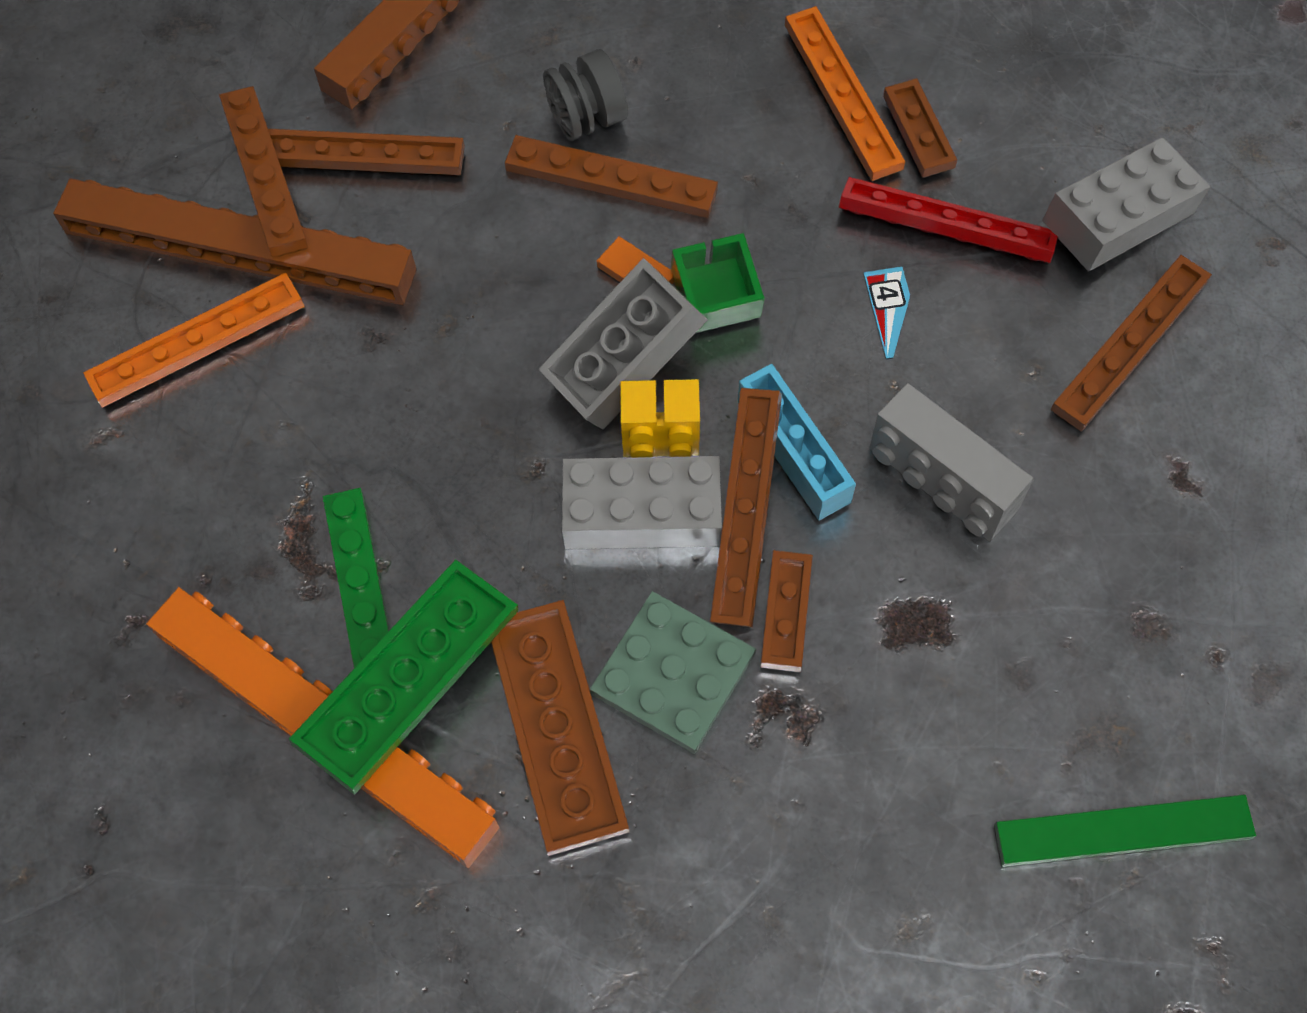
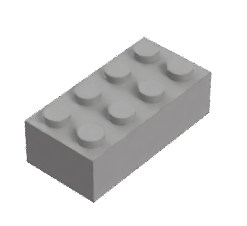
(1125, 203)
(622, 341)
(949, 462)
(641, 502)

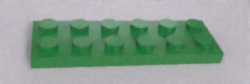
(403, 676)

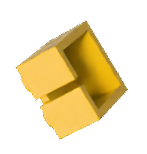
(660, 433)

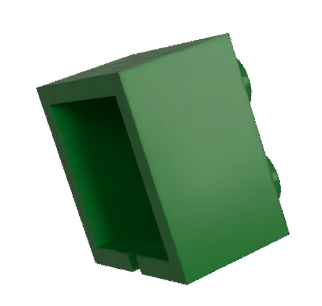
(723, 290)

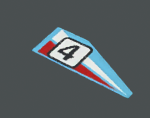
(889, 302)

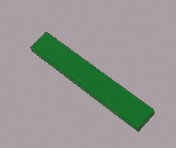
(1124, 830)

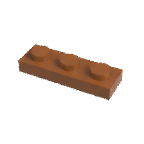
(920, 127)
(786, 611)

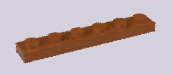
(368, 151)
(263, 172)
(611, 176)
(1130, 343)
(746, 507)

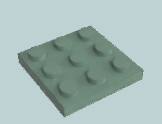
(673, 672)

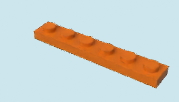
(844, 93)
(193, 340)

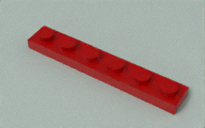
(948, 219)

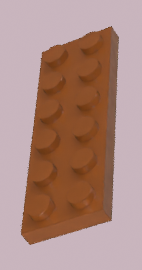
(558, 730)

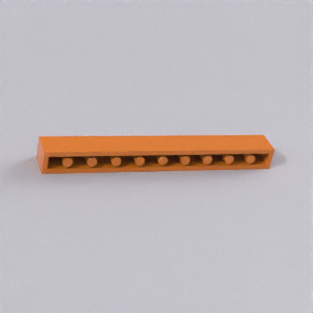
(287, 700)

